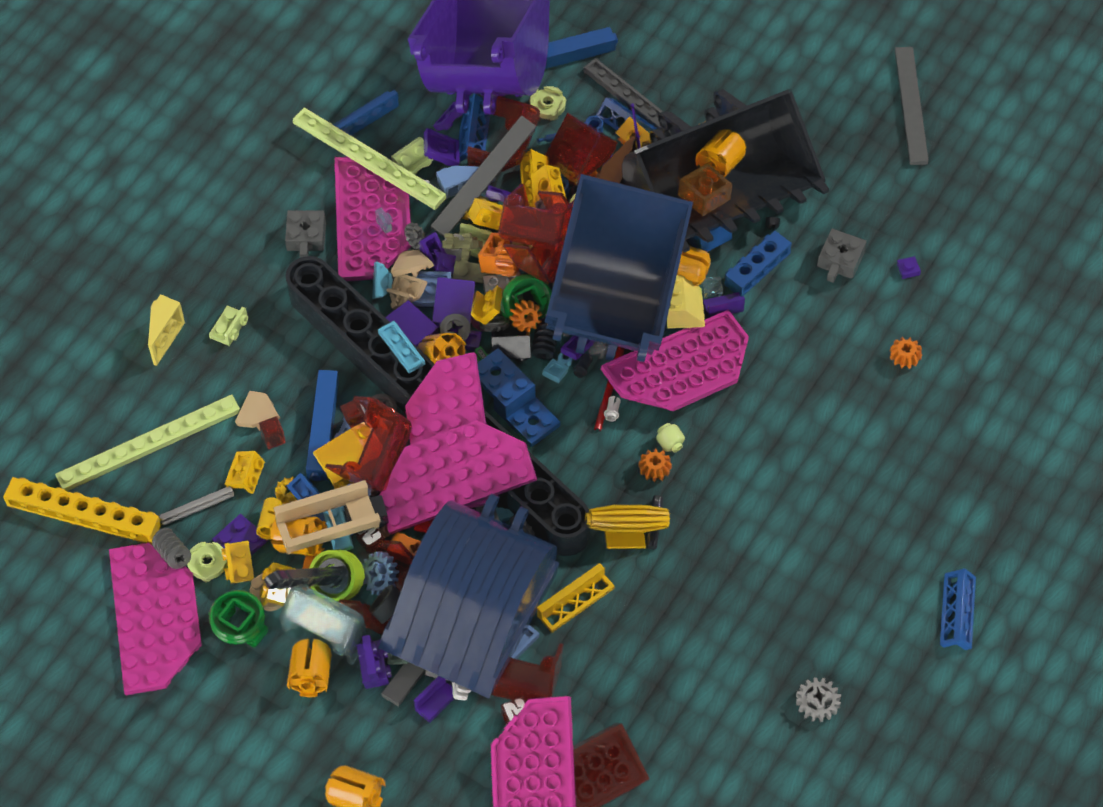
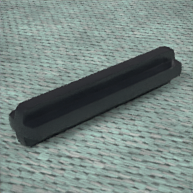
(652, 538)

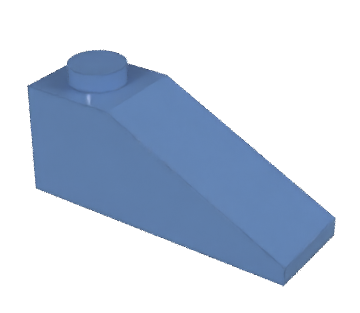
(454, 178)

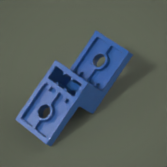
(516, 398)

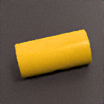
(267, 517)

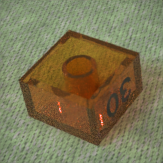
(705, 189)

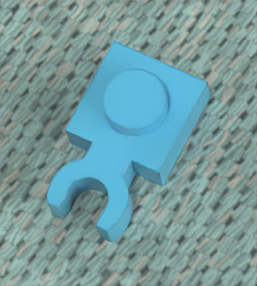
(557, 369)

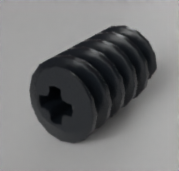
(543, 342)

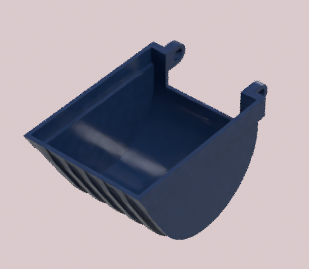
(618, 267)
(470, 595)

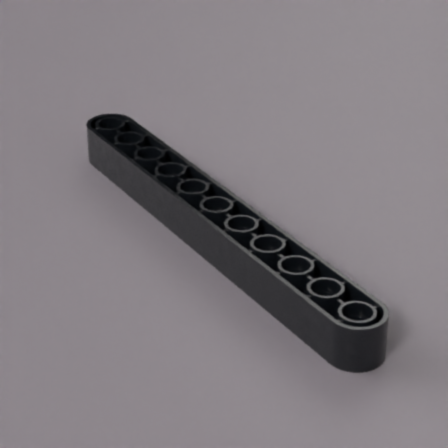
(353, 328)

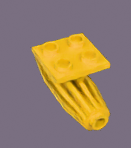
(626, 524)

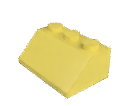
(686, 305)

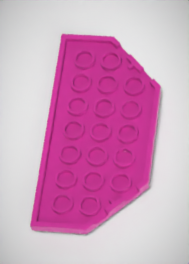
(358, 233)
(685, 366)
(447, 400)
(454, 466)
(153, 617)
(535, 757)

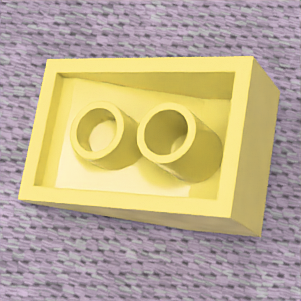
(165, 324)

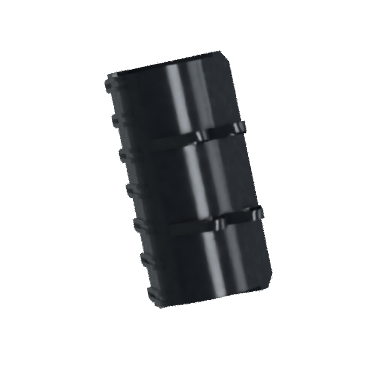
(775, 165)

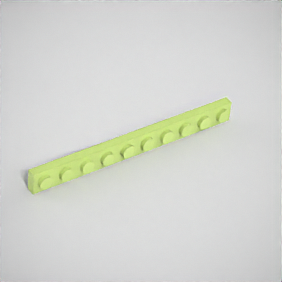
(369, 158)
(147, 443)

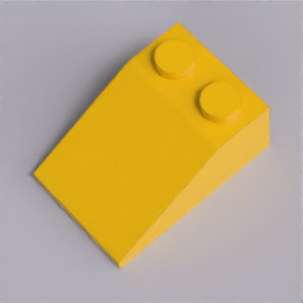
(343, 449)

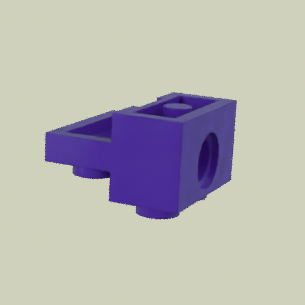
(373, 663)

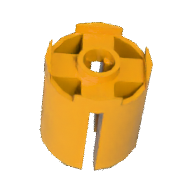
(722, 151)
(694, 265)
(442, 346)
(296, 529)
(309, 667)
(353, 788)

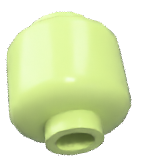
(670, 437)

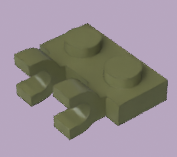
(468, 243)
(468, 271)

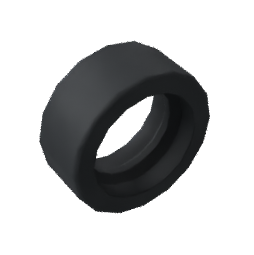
(385, 604)

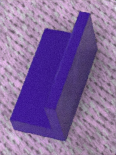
(730, 302)
(434, 699)

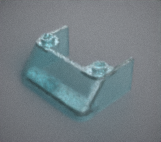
(324, 618)

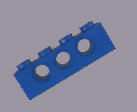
(757, 263)

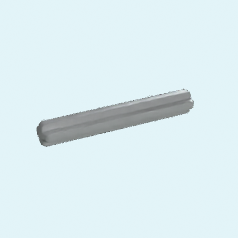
(197, 505)

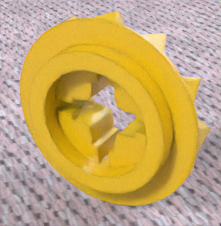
(281, 491)

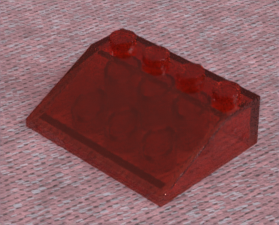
(579, 148)
(606, 767)

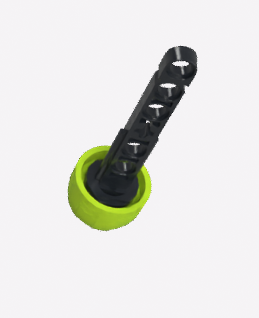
(331, 573)

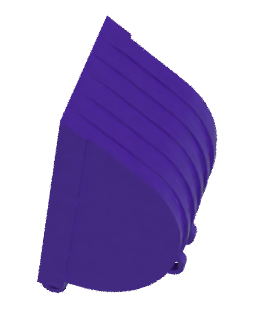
(482, 48)

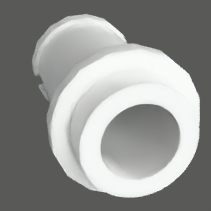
(611, 413)

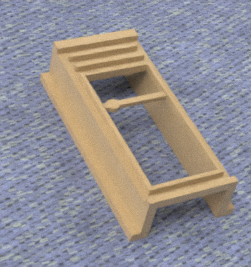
(353, 496)

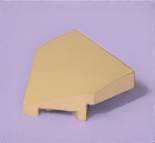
(411, 262)
(406, 288)
(256, 409)

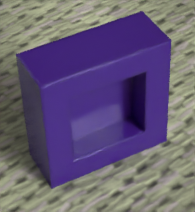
(444, 262)
(908, 267)

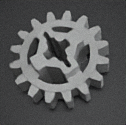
(825, 694)

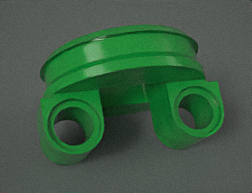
(539, 290)
(253, 627)

